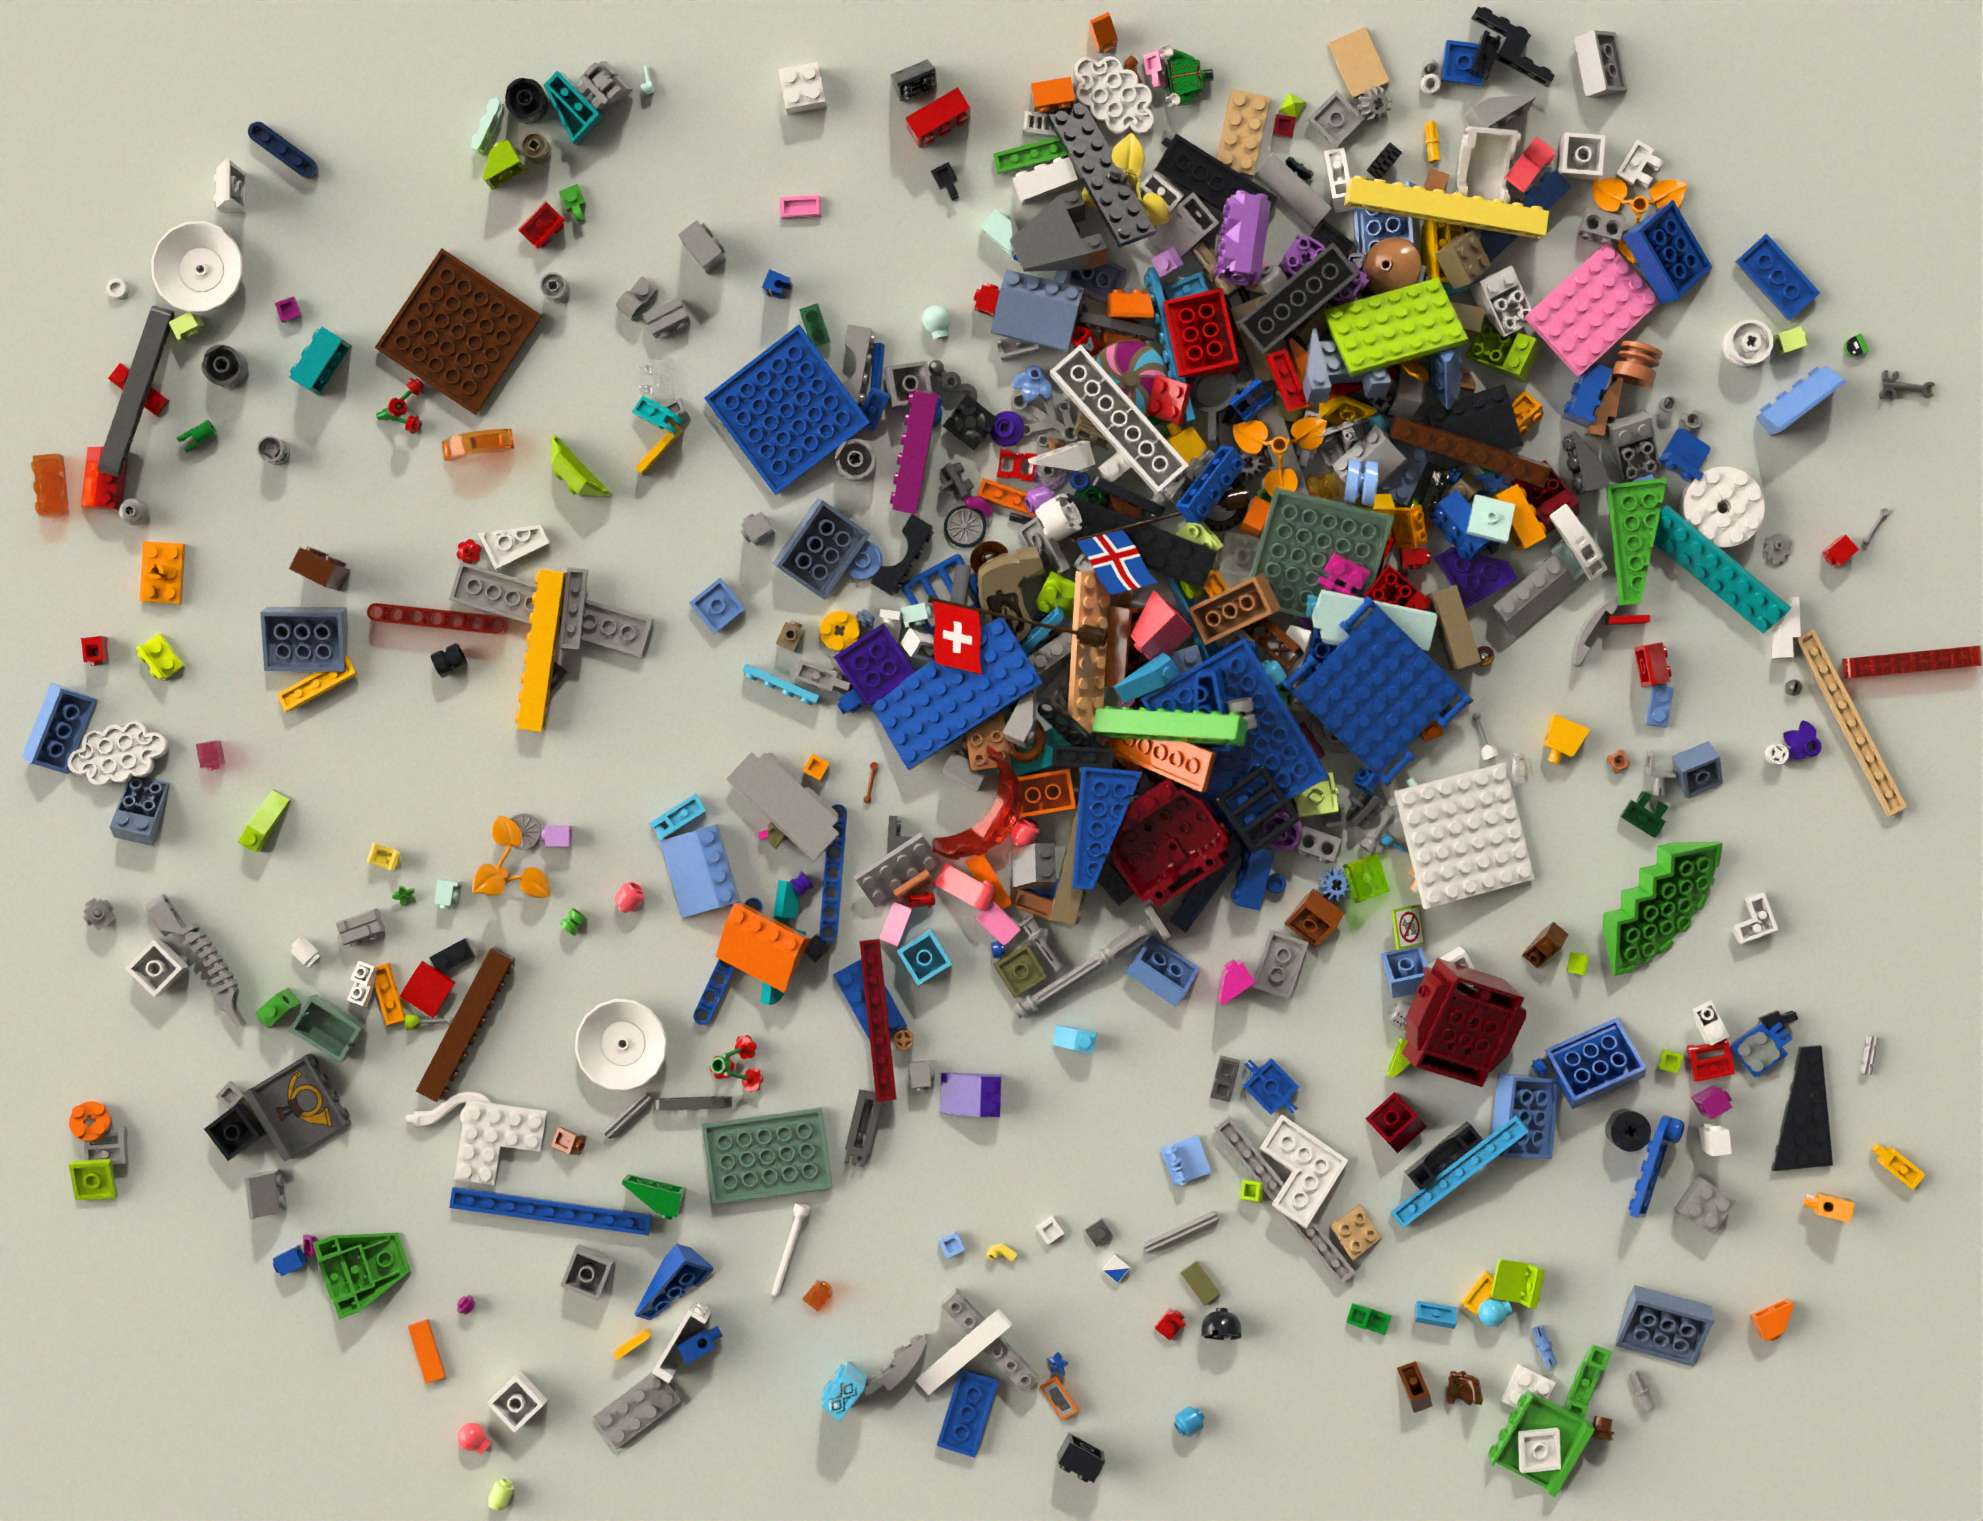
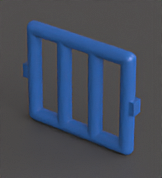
(941, 569)

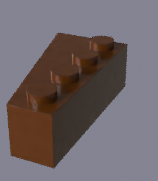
(1121, 653)

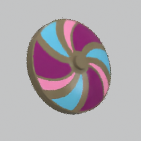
(1133, 369)

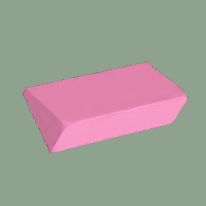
(895, 923)
(998, 923)

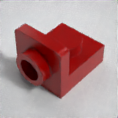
(1170, 1323)

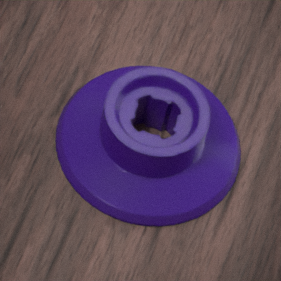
(1014, 432)

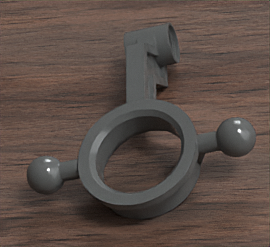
(1214, 411)

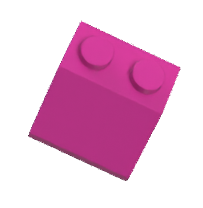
(1233, 981)

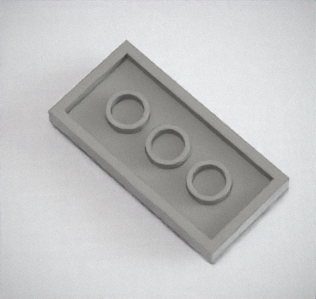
(896, 868)
(636, 1409)

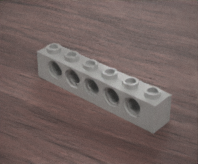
(999, 1350)

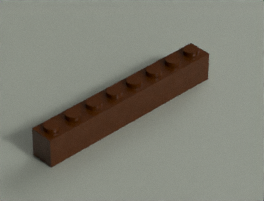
(1469, 450)
(465, 1025)

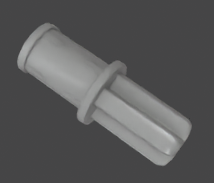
(1641, 1390)

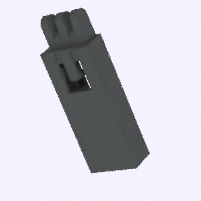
(864, 1119)

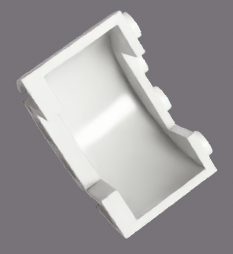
(1485, 162)

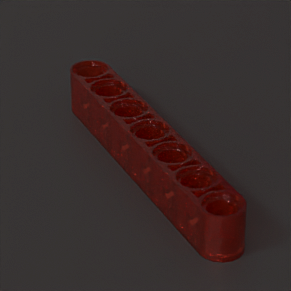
(428, 618)
(1912, 662)

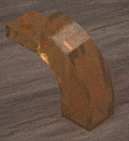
(477, 442)

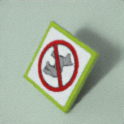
(1408, 927)

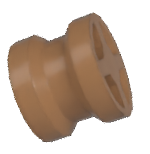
(905, 1041)

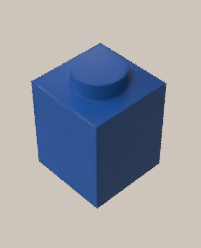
(289, 1260)

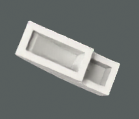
(1787, 629)

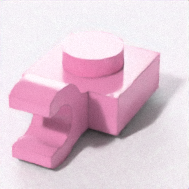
(1154, 67)

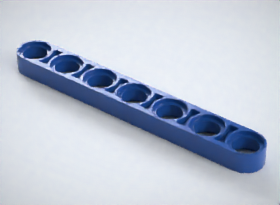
(835, 883)
(713, 987)

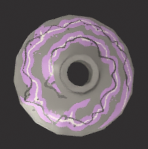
(1051, 481)

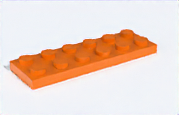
(1175, 760)

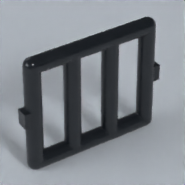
(1233, 814)

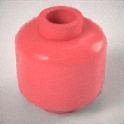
(1025, 832)
(629, 897)

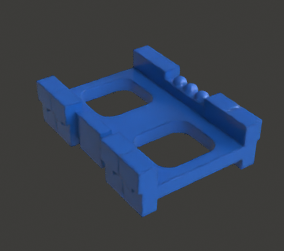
(1255, 404)

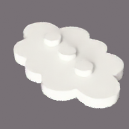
(1114, 95)
(118, 754)

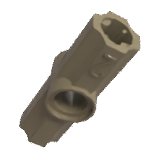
(1208, 259)

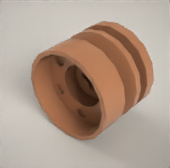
(1638, 359)

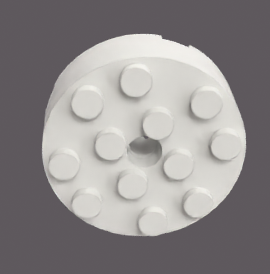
(1741, 501)

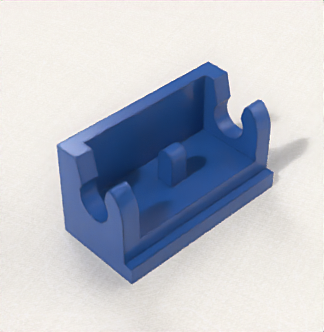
(774, 282)

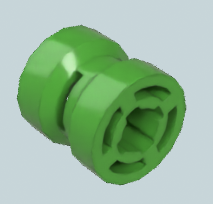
(573, 921)

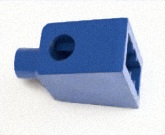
(689, 1345)

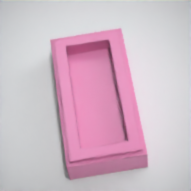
(800, 206)

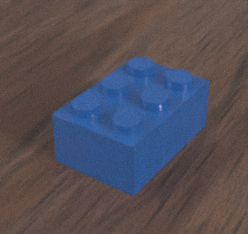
(1452, 519)

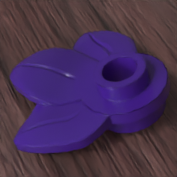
(1800, 739)

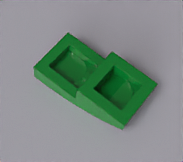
(1368, 1318)

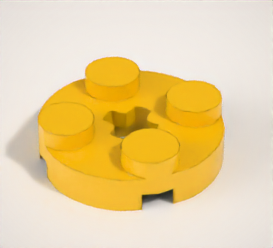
(840, 619)

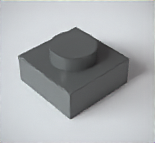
(1098, 1232)

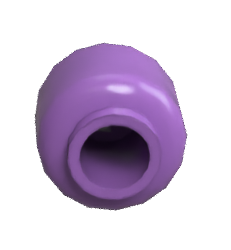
(1038, 497)

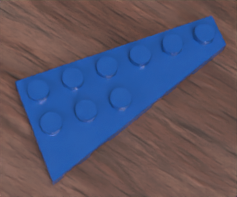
(1101, 807)

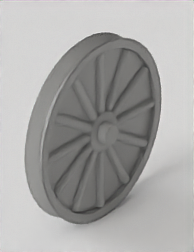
(529, 828)

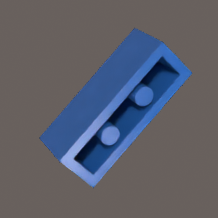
(1252, 878)

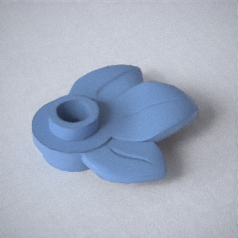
(1032, 386)

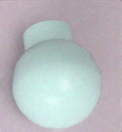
(936, 321)

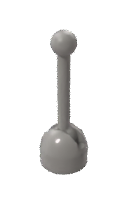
(1370, 843)

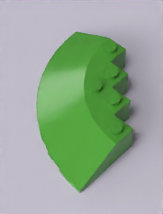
(1660, 904)

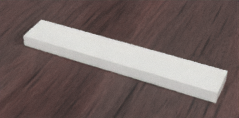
(963, 1351)

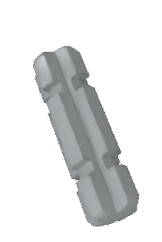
(1869, 1055)

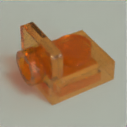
(818, 1294)

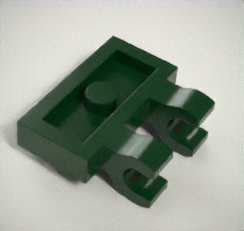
(1642, 818)

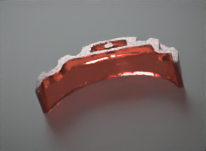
(994, 825)

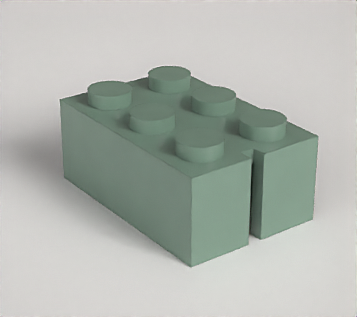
(328, 1028)

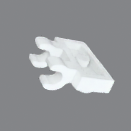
(1635, 161)

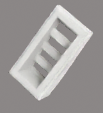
(1034, 131)

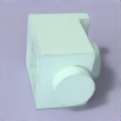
(916, 614)
(446, 893)

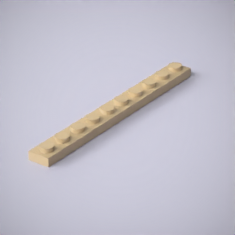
(1850, 722)

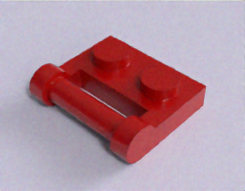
(1713, 1066)

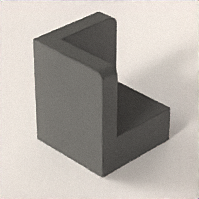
(1335, 819)

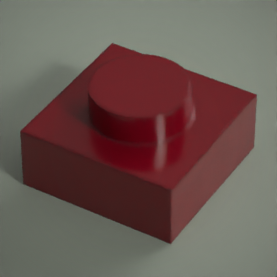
(1283, 126)

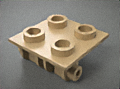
(1355, 1232)

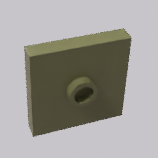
(1020, 970)

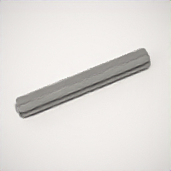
(1181, 1232)

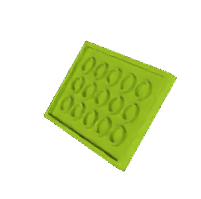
(1395, 327)

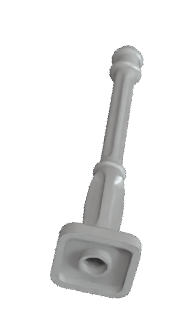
(1116, 949)

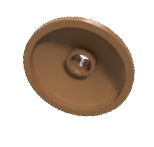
(1403, 267)

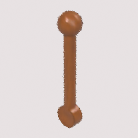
(867, 799)

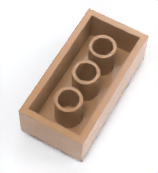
(1234, 608)

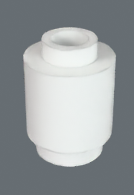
(305, 952)

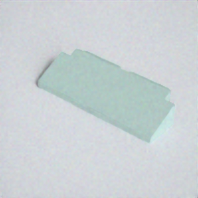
(1337, 607)

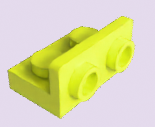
(159, 657)

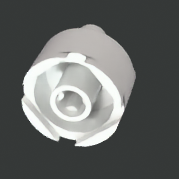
(1059, 517)

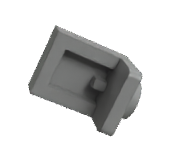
(1330, 451)

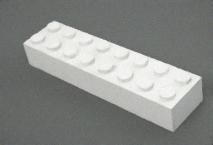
(1118, 420)

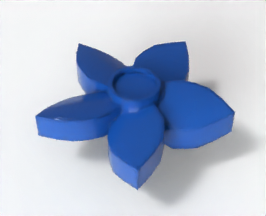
(1057, 1363)

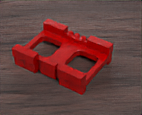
(1016, 471)

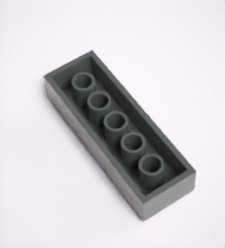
(1298, 298)

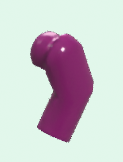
(979, 503)

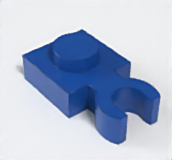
(1491, 482)

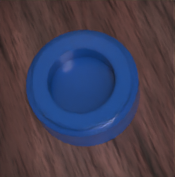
(1276, 883)

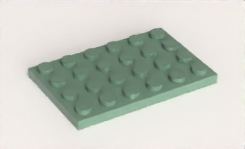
(767, 1155)

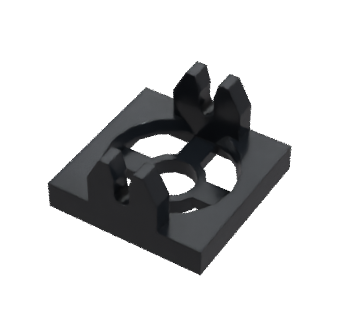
(990, 421)

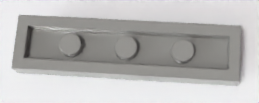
(573, 608)

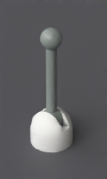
(1488, 751)

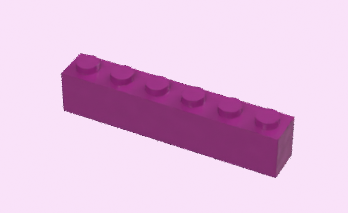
(915, 451)

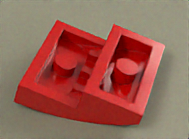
(427, 989)

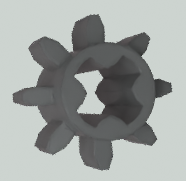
(1381, 404)

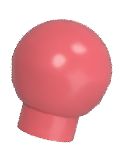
(473, 1438)

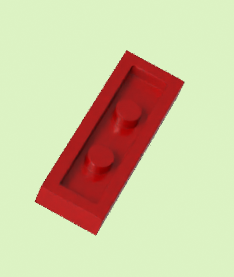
(155, 401)

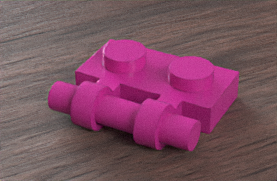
(1345, 570)

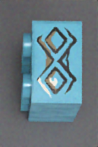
(843, 1391)

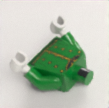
(1184, 76)

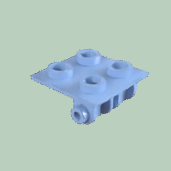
(1185, 1160)

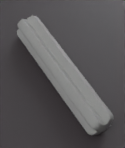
(628, 1115)

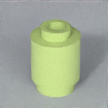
(500, 1494)

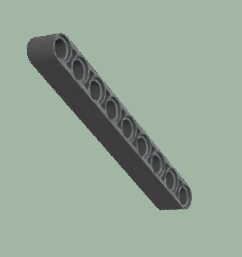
(135, 391)

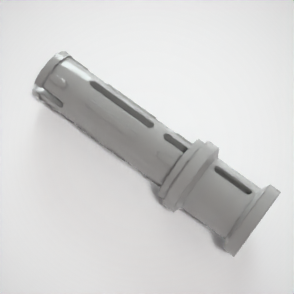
(1037, 935)

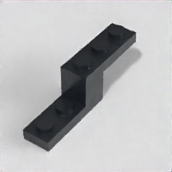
(1513, 46)

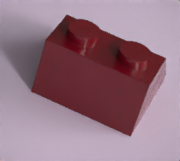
(1396, 1122)

